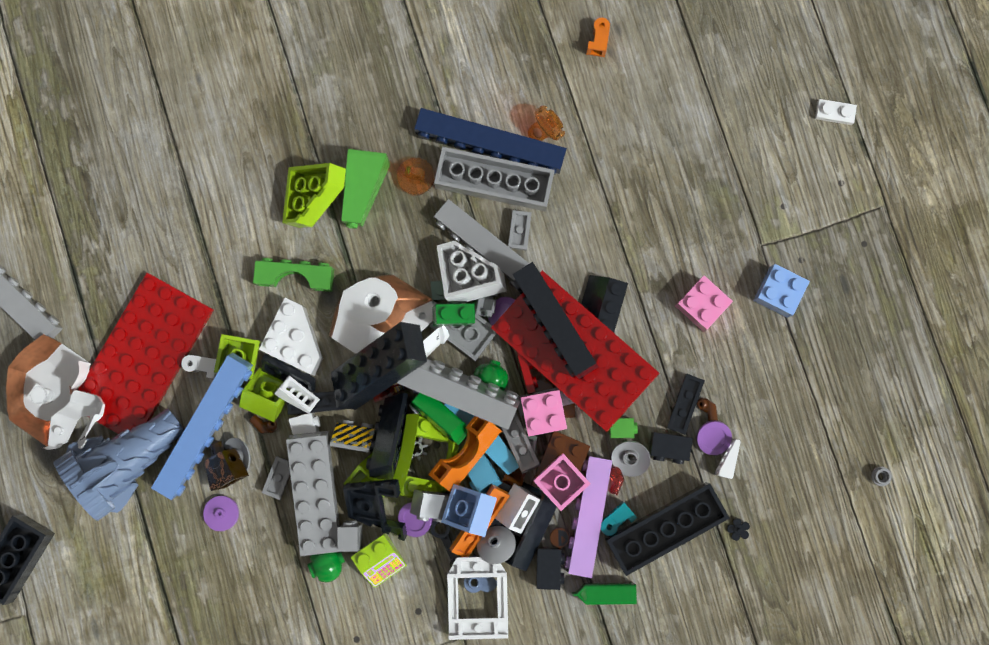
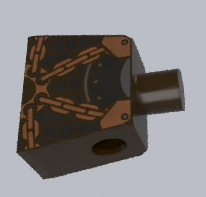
(224, 467)

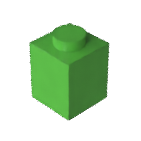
(623, 428)

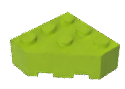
(310, 192)

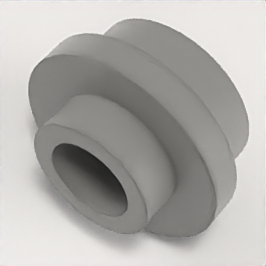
(886, 476)

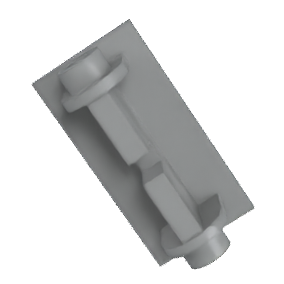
(485, 306)

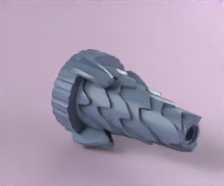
(106, 469)

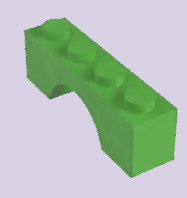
(270, 273)

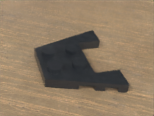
(366, 504)

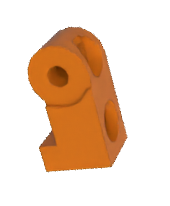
(601, 33)

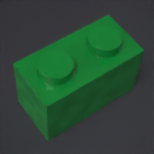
(453, 314)

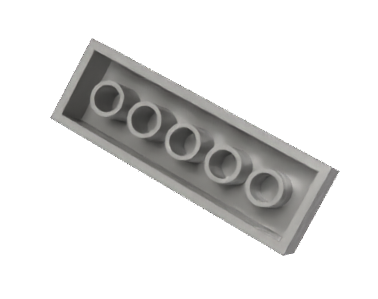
(494, 179)
(463, 392)
(313, 492)

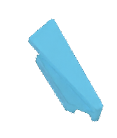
(497, 451)

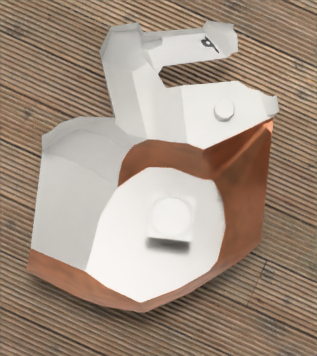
(377, 306)
(45, 393)

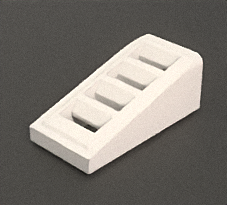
(296, 387)
(727, 465)

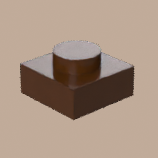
(514, 478)

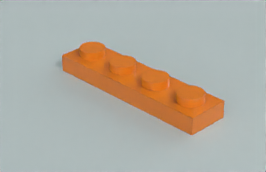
(465, 541)

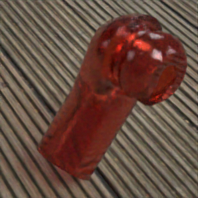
(617, 480)

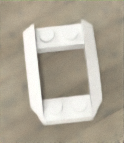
(483, 627)

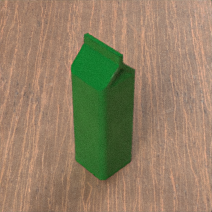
(440, 417)
(607, 593)

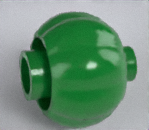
(492, 373)
(326, 566)

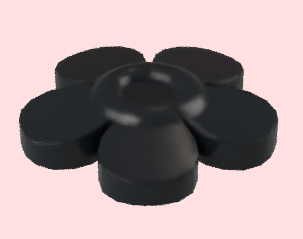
(738, 529)

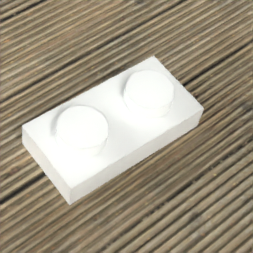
(835, 112)

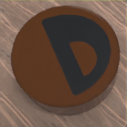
(559, 537)

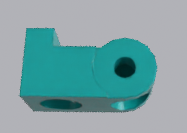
(615, 518)

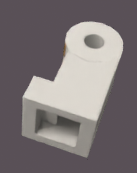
(196, 363)

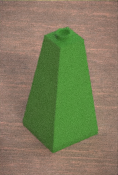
(362, 183)

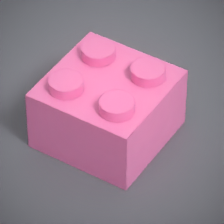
(703, 303)
(543, 412)
(561, 481)

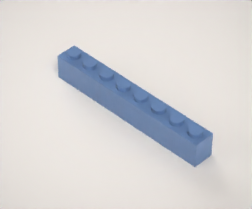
(202, 426)

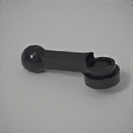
(446, 541)

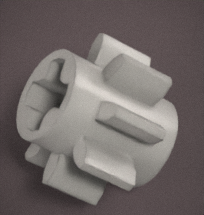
(420, 447)

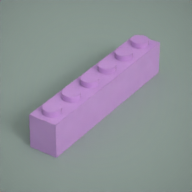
(589, 518)

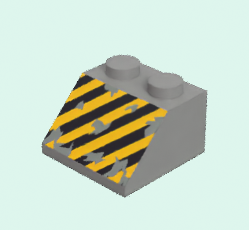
(353, 437)

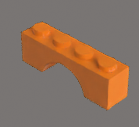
(479, 438)

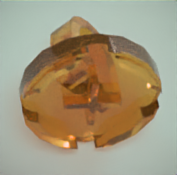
(548, 123)
(415, 176)

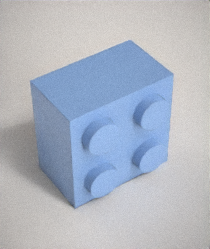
(781, 290)
(469, 510)

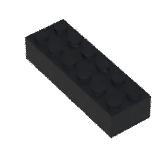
(557, 324)
(378, 366)
(667, 528)

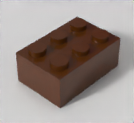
(558, 444)

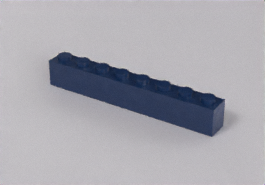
(488, 140)

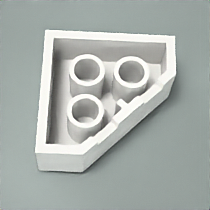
(467, 274)
(293, 338)

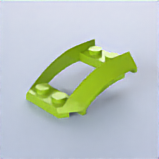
(418, 427)

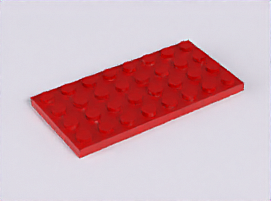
(144, 353)
(601, 393)

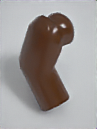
(708, 407)
(263, 427)

